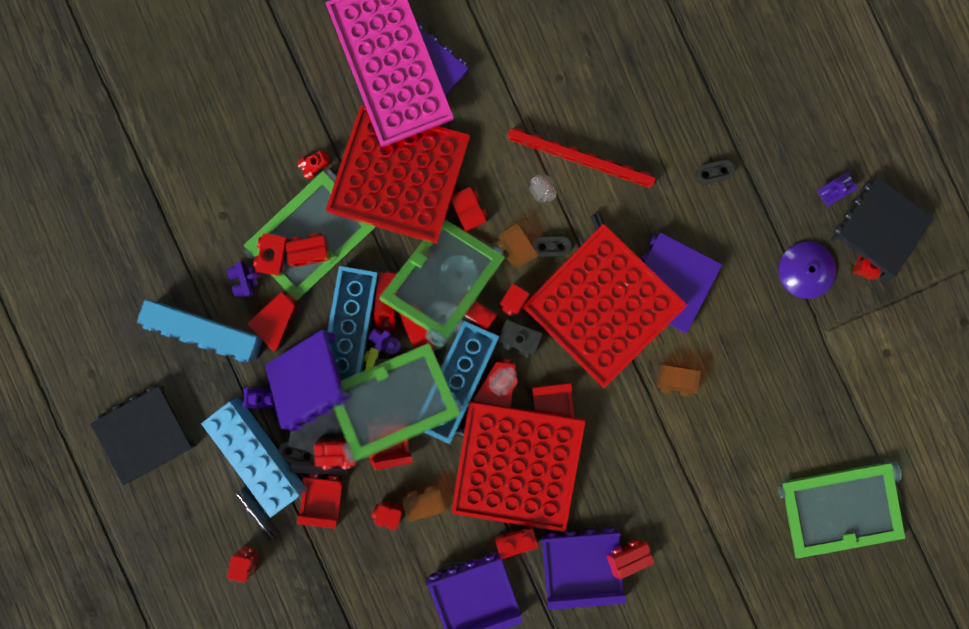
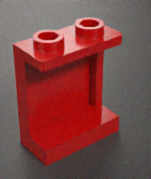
(554, 399)
(392, 456)
(321, 501)

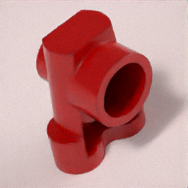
(314, 163)

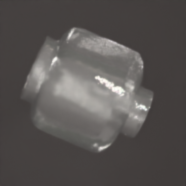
(543, 189)
(503, 380)

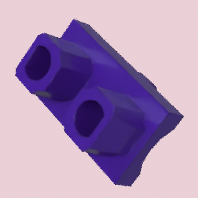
(837, 189)
(239, 271)
(385, 341)
(258, 398)

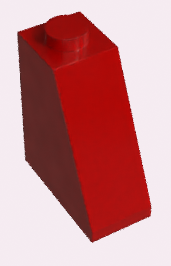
(384, 314)
(274, 320)
(416, 333)
(486, 395)

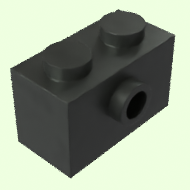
(520, 338)

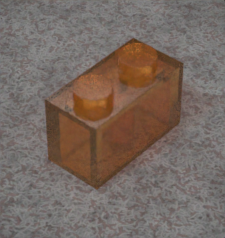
(517, 246)
(678, 379)
(424, 504)

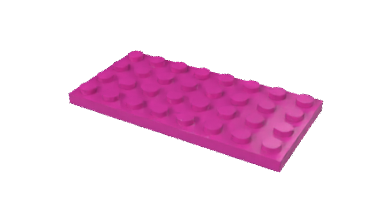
(390, 67)

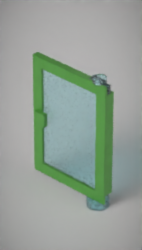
(306, 216)
(443, 281)
(394, 403)
(843, 509)

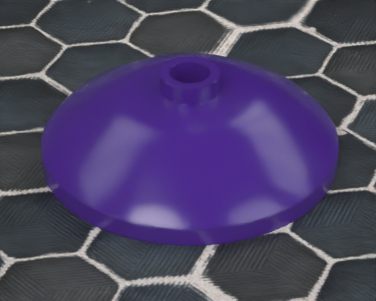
(795, 271)

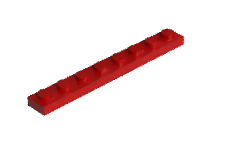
(589, 159)

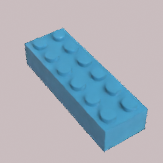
(352, 318)
(200, 330)
(463, 371)
(254, 456)

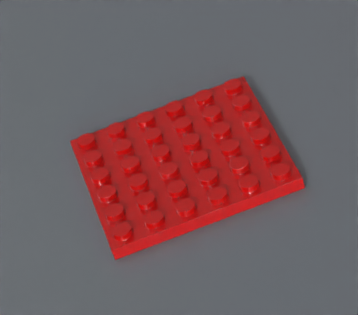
(400, 184)
(604, 305)
(517, 466)

